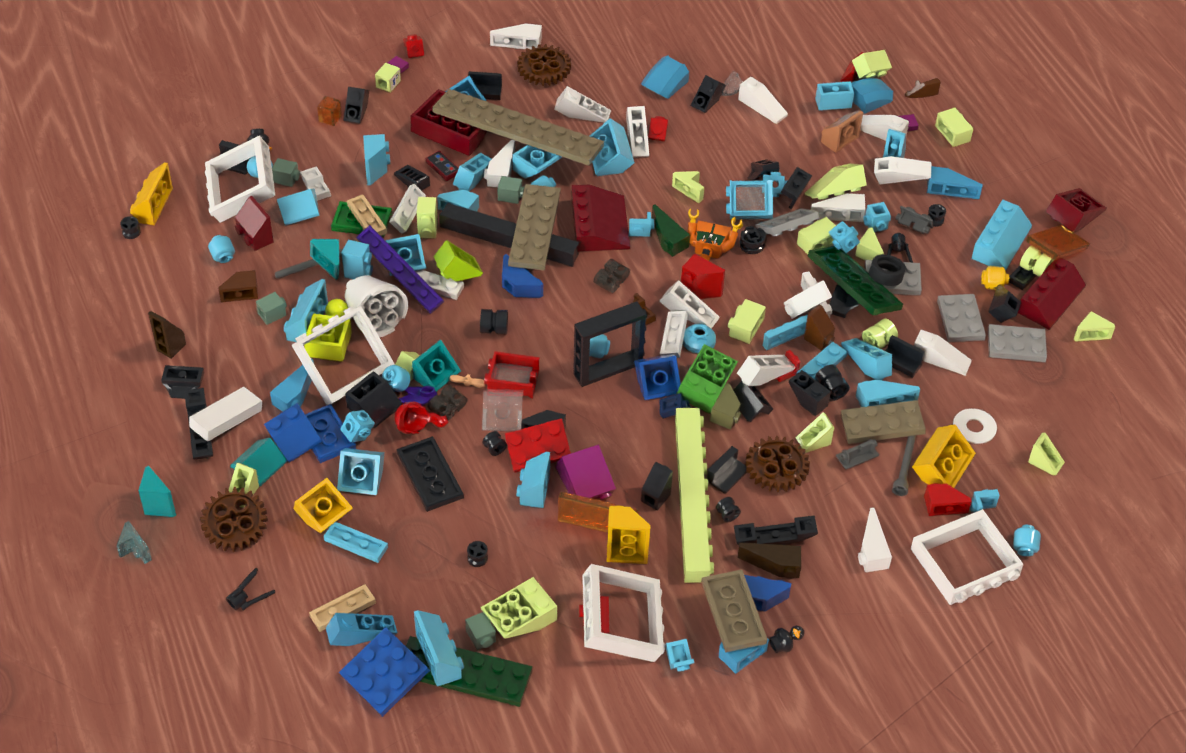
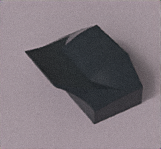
(763, 167)
(842, 302)
(181, 378)

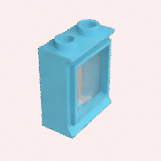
(750, 199)

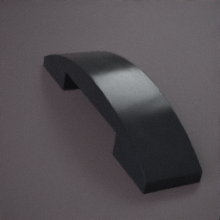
(196, 402)
(778, 534)

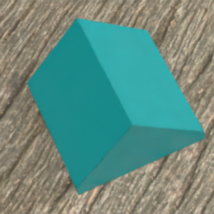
(326, 254)
(434, 366)
(263, 457)
(155, 495)

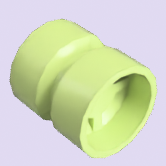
(1038, 267)
(880, 333)

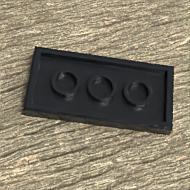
(430, 473)

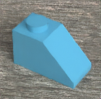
(459, 198)

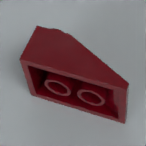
(1074, 209)

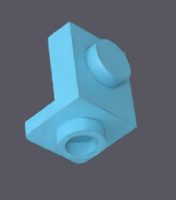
(641, 227)
(984, 499)
(679, 655)

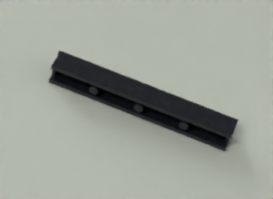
(501, 232)

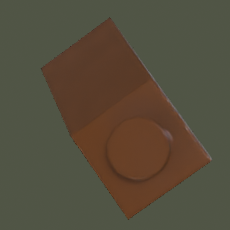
(239, 287)
(819, 328)

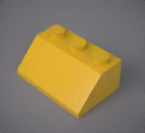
(153, 196)
(944, 457)
(627, 536)

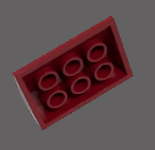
(445, 130)
(599, 219)

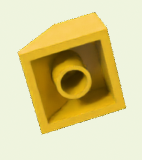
(322, 506)

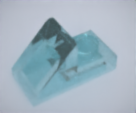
(132, 542)

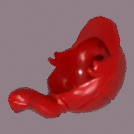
(413, 417)

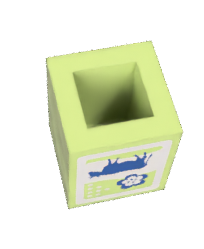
(387, 77)

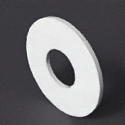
(989, 425)

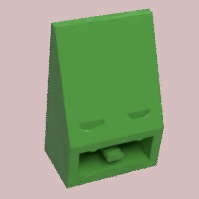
(707, 378)

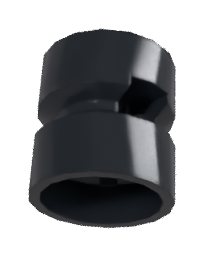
(494, 321)
(831, 378)

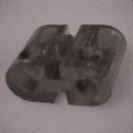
(611, 275)
(447, 402)

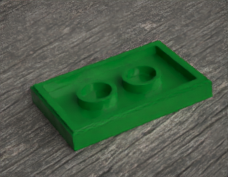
(346, 221)

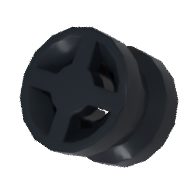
(937, 214)
(130, 227)
(494, 443)
(728, 509)
(473, 550)

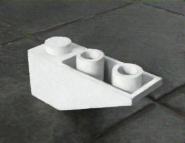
(580, 107)
(900, 170)

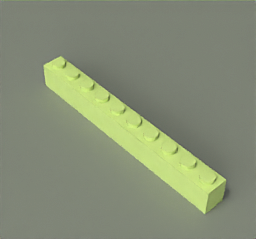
(692, 495)

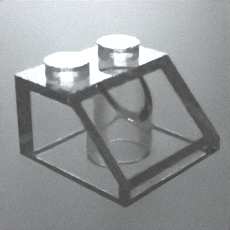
(502, 410)

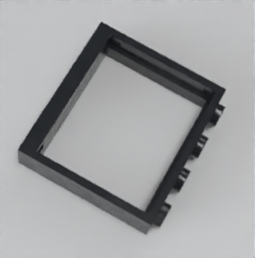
(602, 324)

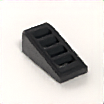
(422, 182)

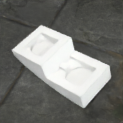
(314, 179)

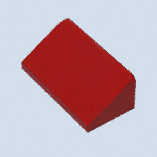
(850, 73)

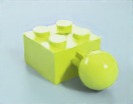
(333, 343)

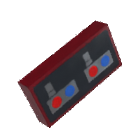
(442, 165)

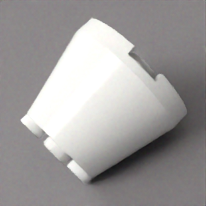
(380, 301)

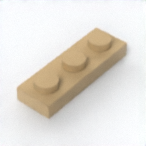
(365, 214)
(348, 603)

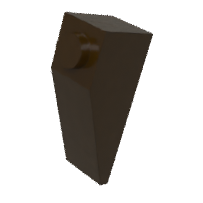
(167, 337)
(775, 559)

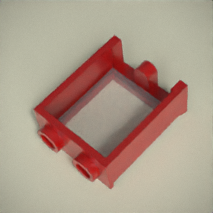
(513, 372)

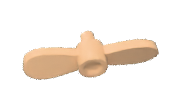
(467, 380)

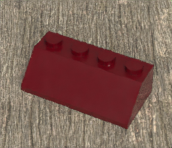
(1052, 293)

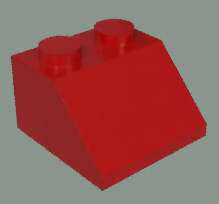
(703, 277)

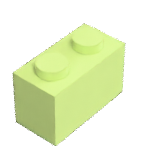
(872, 64)
(954, 127)
(427, 217)
(816, 235)
(746, 321)

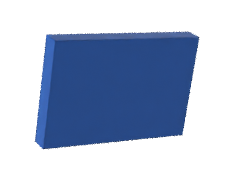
(328, 426)

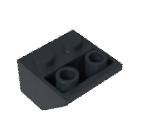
(374, 397)

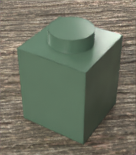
(285, 172)
(510, 189)
(271, 307)
(480, 631)

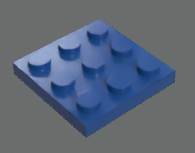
(384, 671)

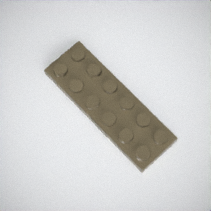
(534, 227)

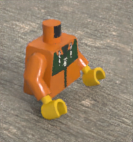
(710, 238)

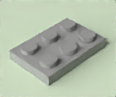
(788, 221)
(911, 281)
(961, 318)
(1017, 343)

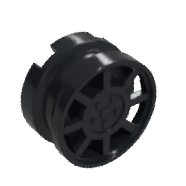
(753, 240)

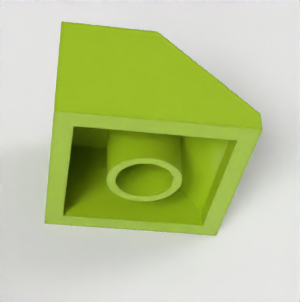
(456, 263)

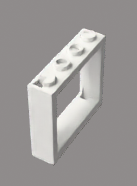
(261, 192)
(371, 336)
(956, 529)
(592, 616)

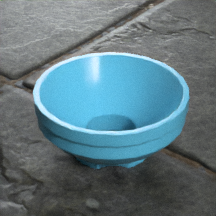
(694, 342)

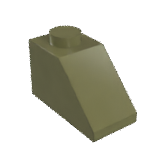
(726, 408)

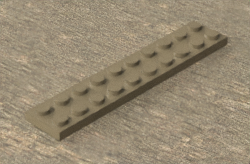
(518, 127)

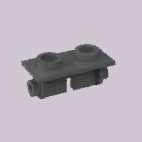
(922, 222)
(858, 454)

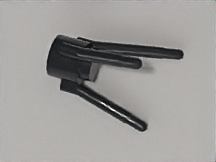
(898, 243)
(238, 597)

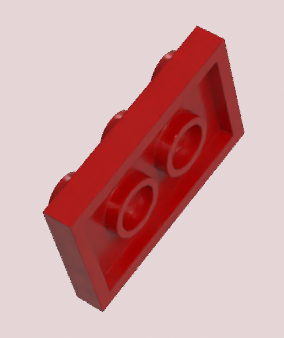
(535, 440)

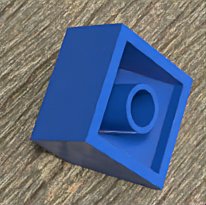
(658, 376)
(293, 432)

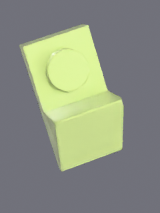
(689, 184)

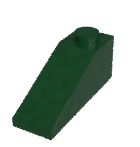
(670, 234)

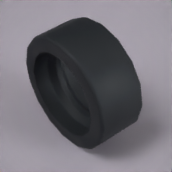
(885, 277)

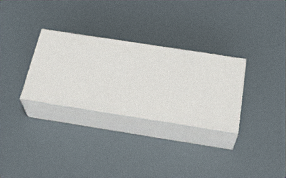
(225, 413)

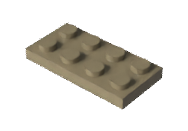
(883, 421)
(734, 610)

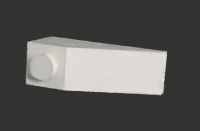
(517, 36)
(761, 100)
(880, 124)
(637, 131)
(500, 165)
(842, 208)
(680, 298)
(807, 300)
(942, 353)
(764, 368)
(874, 550)

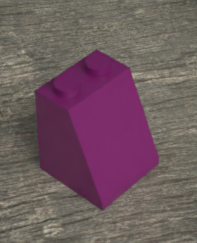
(586, 474)

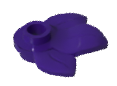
(419, 394)

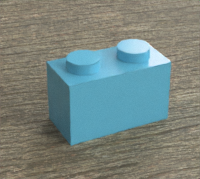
(834, 95)
(356, 259)

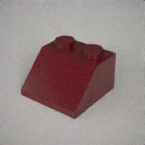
(254, 225)

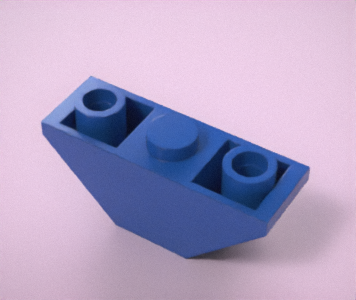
(520, 281)
(767, 592)

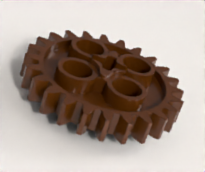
(544, 65)
(765, 469)
(230, 502)

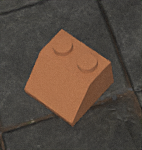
(842, 131)

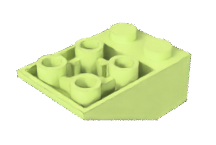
(838, 181)
(521, 610)

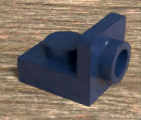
(669, 404)

